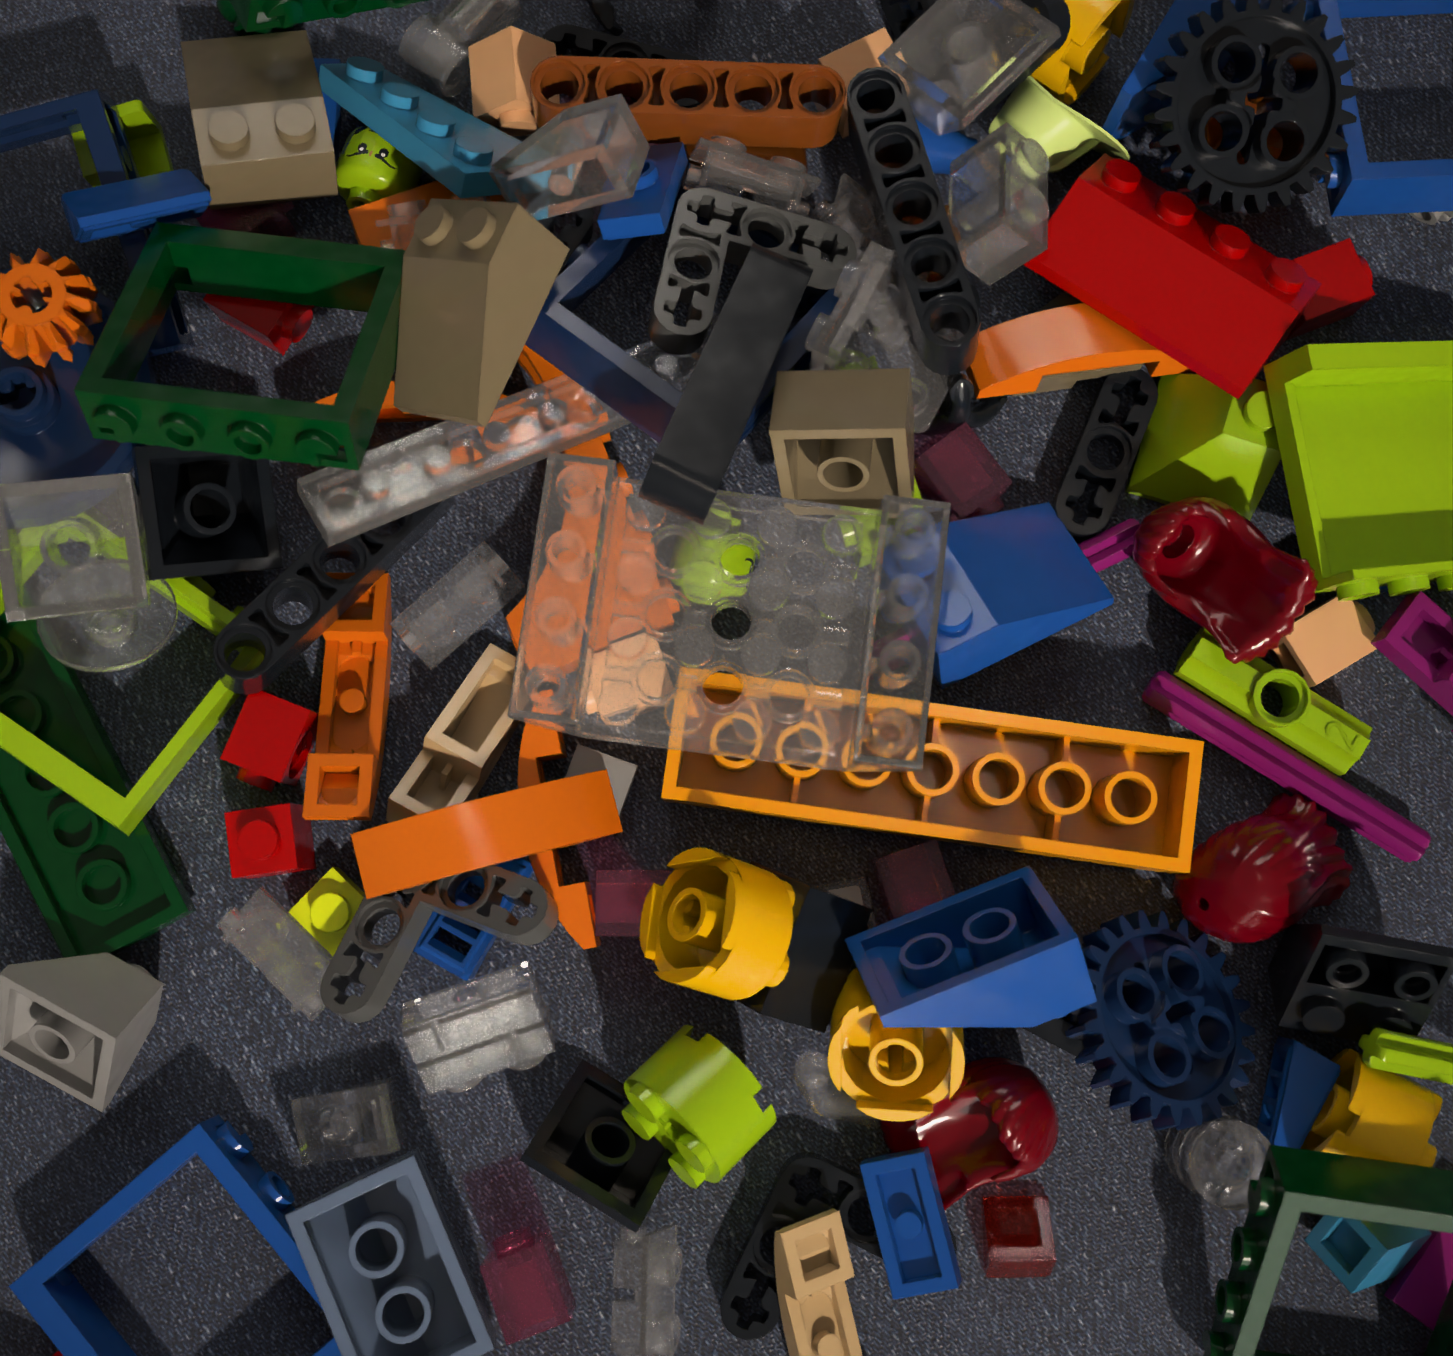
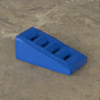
(449, 958)
(1294, 1092)

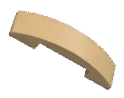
(812, 1289)

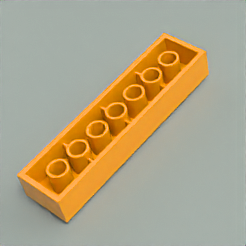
(981, 784)

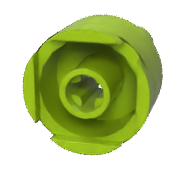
(697, 1106)

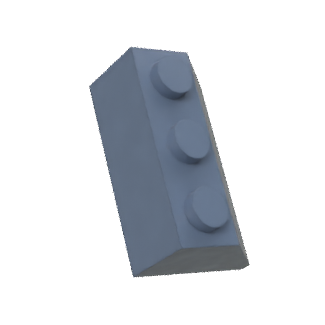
(391, 1266)

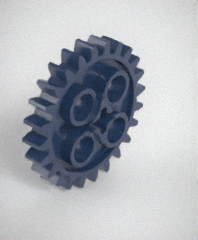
(1161, 1022)

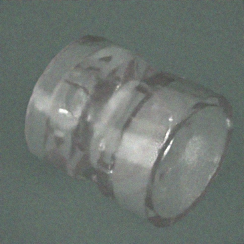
(1217, 1159)

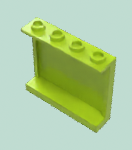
(1369, 462)

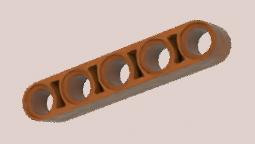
(714, 84)

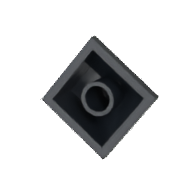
(205, 513)

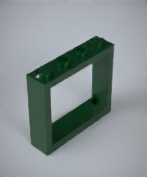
(234, 423)
(1324, 1185)

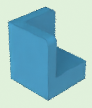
(1364, 1251)

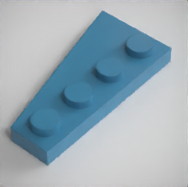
(420, 125)

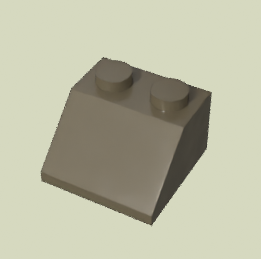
(843, 435)

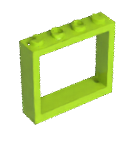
(194, 600)

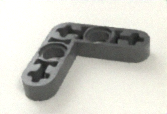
(713, 245)
(427, 898)

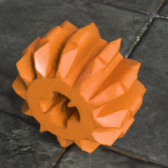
(58, 326)

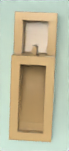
(461, 742)

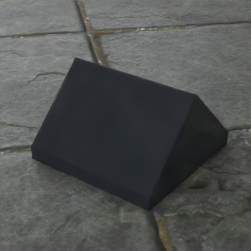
(816, 956)
(596, 1152)

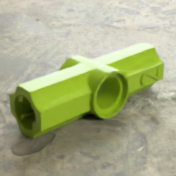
(1306, 718)

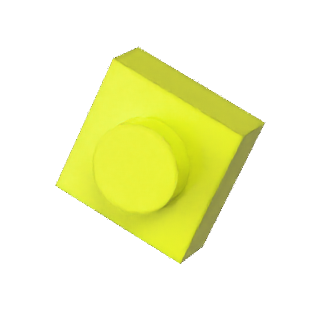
(329, 908)

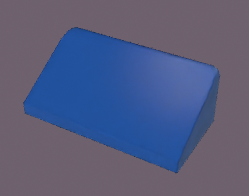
(134, 204)

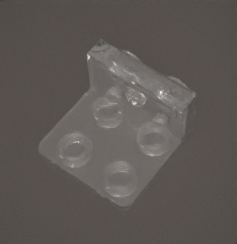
(873, 332)

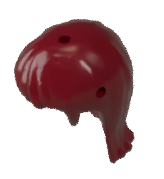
(1223, 574)
(1263, 872)
(987, 1132)

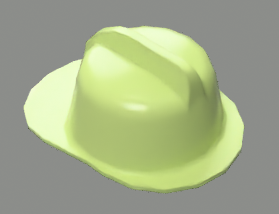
(1055, 126)

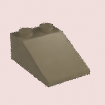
(259, 119)
(469, 305)

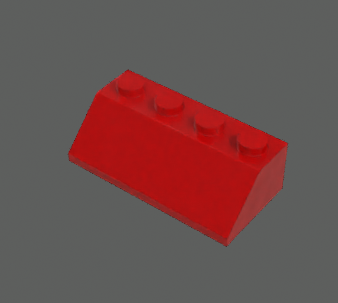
(1173, 274)

